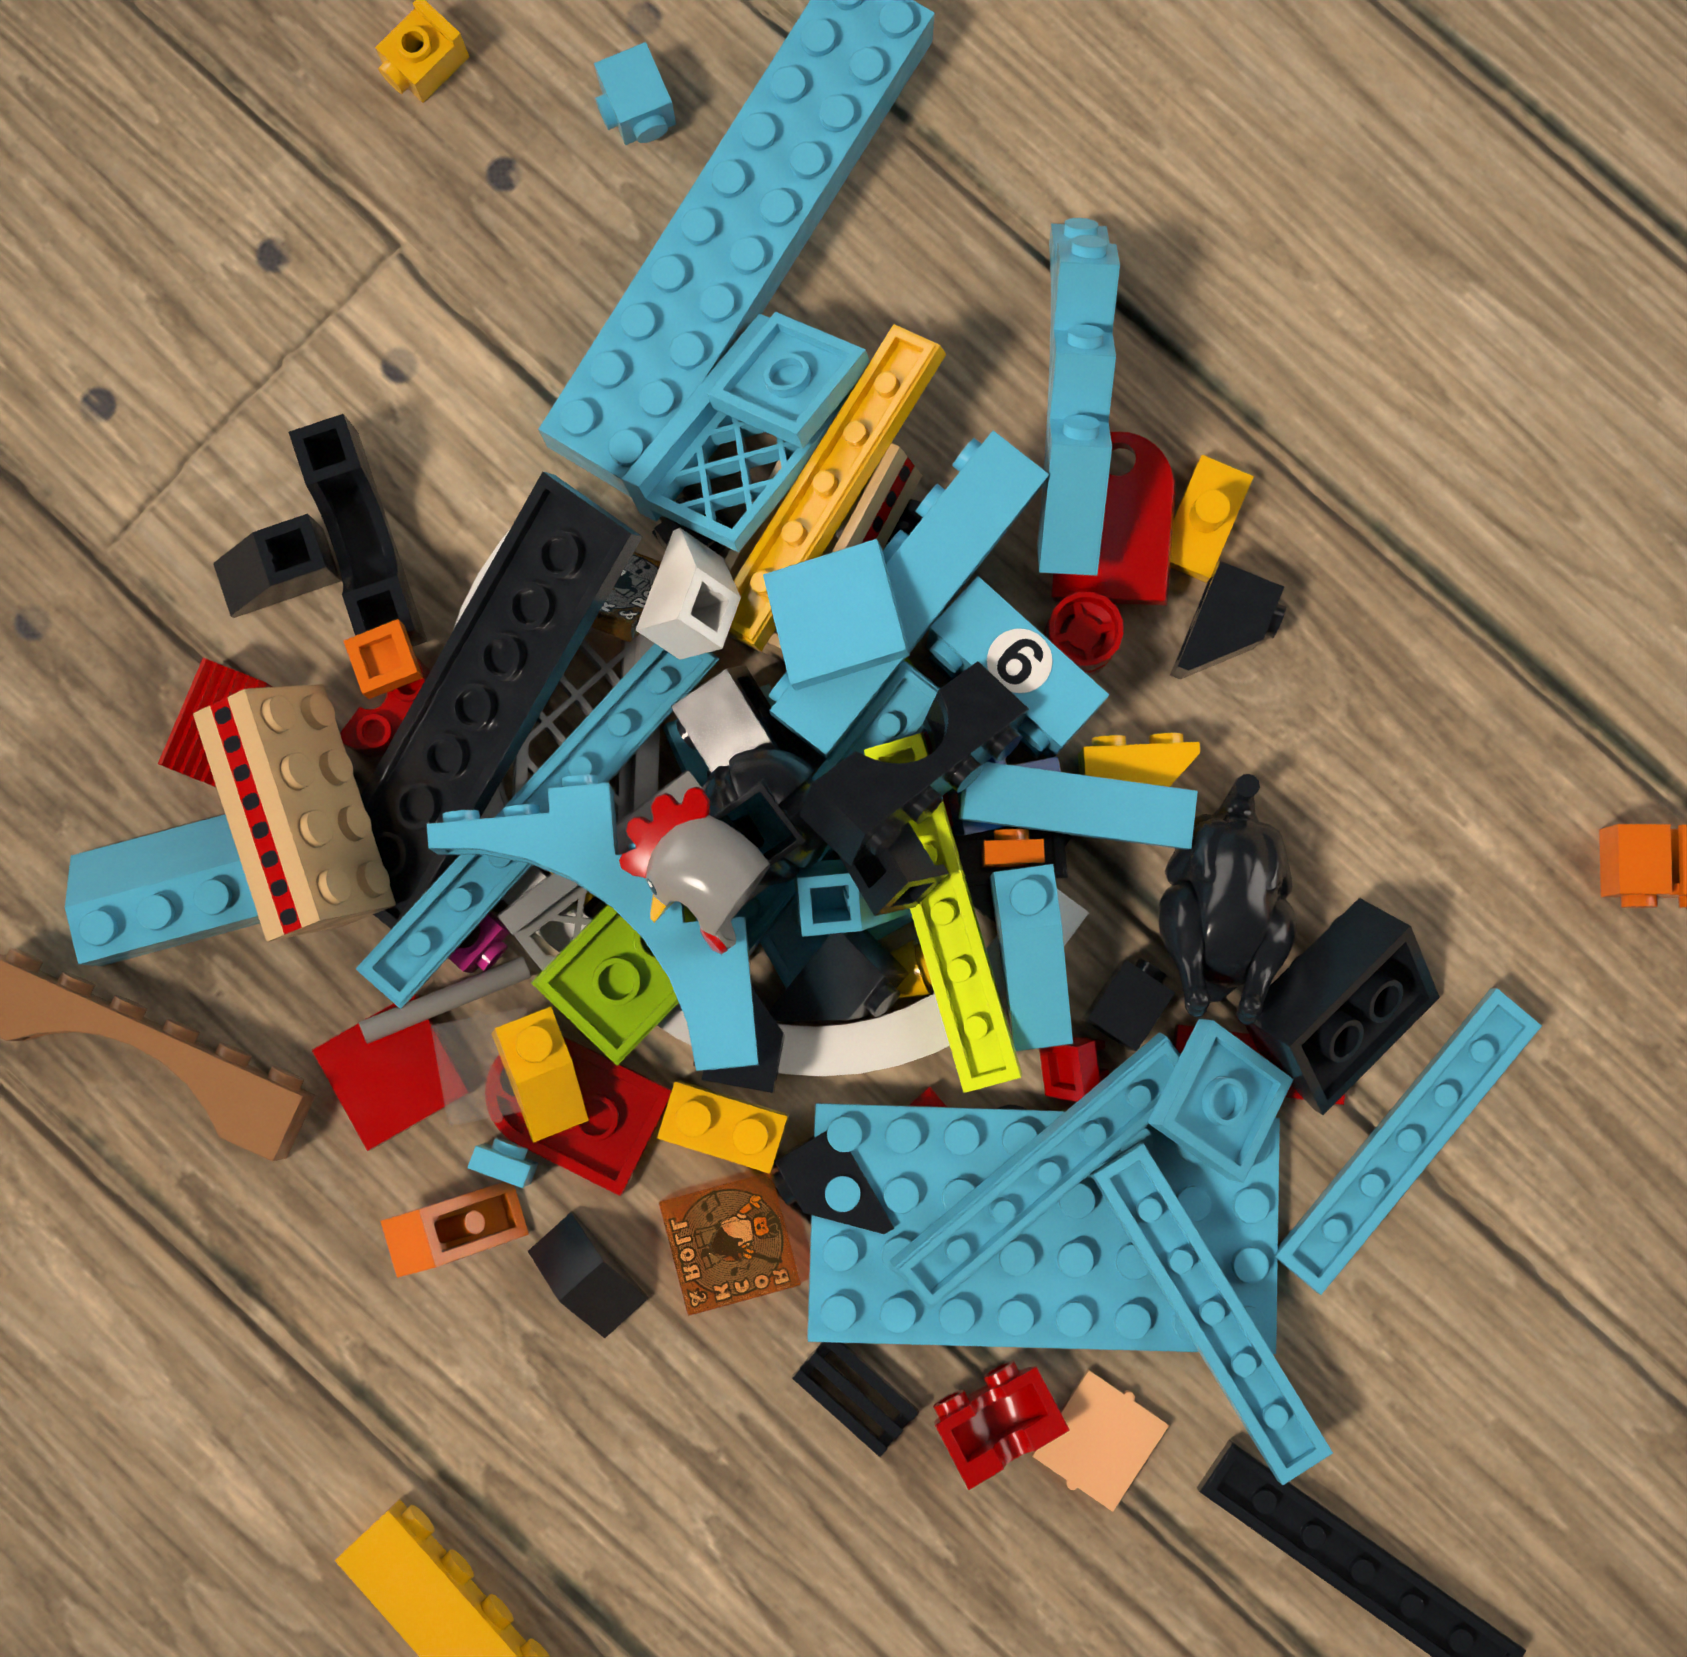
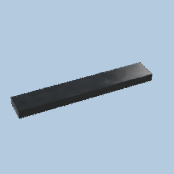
(1350, 1560)

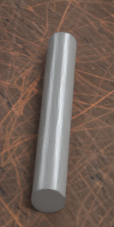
(444, 1000)

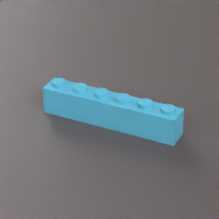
(925, 576)

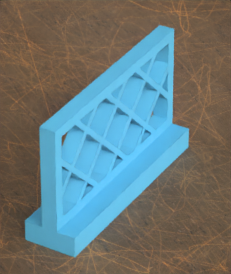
(681, 456)

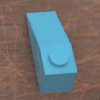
(1032, 956)

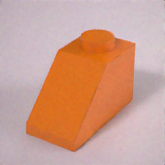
(454, 1228)

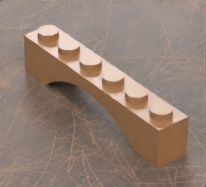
(243, 1102)

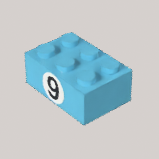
(1028, 664)

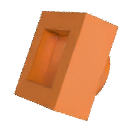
(383, 659)
(1012, 849)

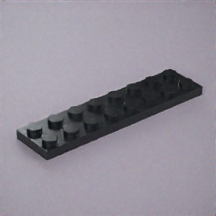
(493, 678)

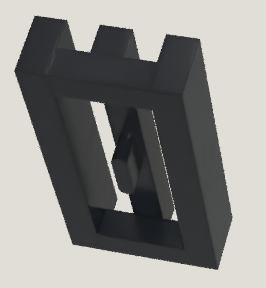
(891, 1427)

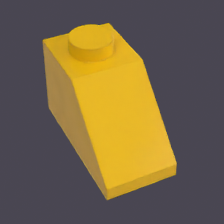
(541, 1073)

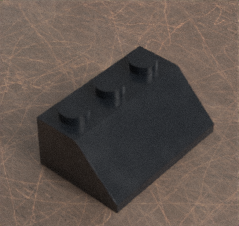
(1344, 1003)

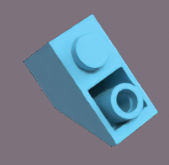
(832, 902)

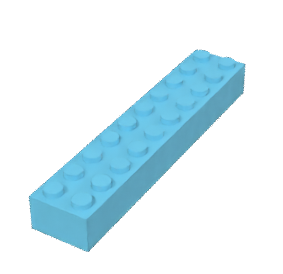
(738, 227)

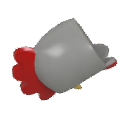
(694, 862)

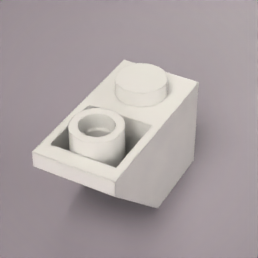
(689, 599)

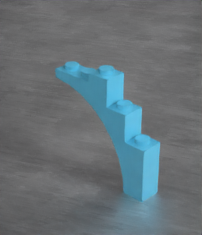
(1079, 396)
(582, 846)

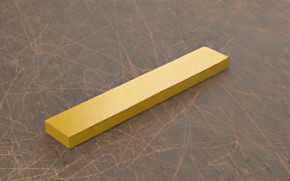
(835, 473)

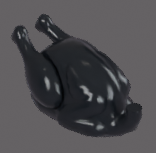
(1228, 906)

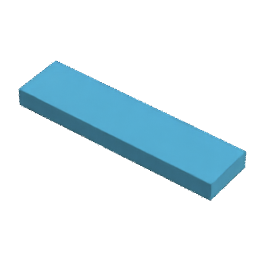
(1080, 805)

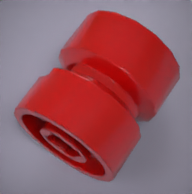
(1086, 630)

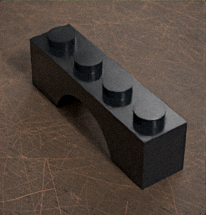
(357, 525)
(867, 801)

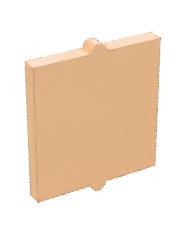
(1105, 1441)

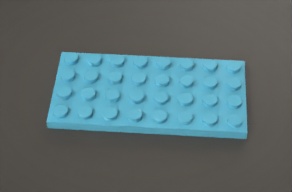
(1056, 1284)

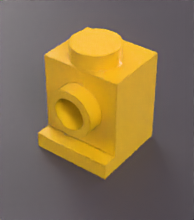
(431, 65)

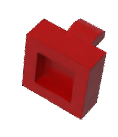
(1072, 1068)

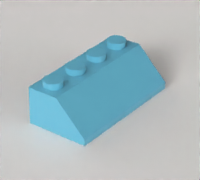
(157, 893)

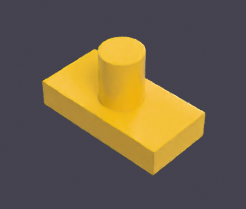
(1206, 516)

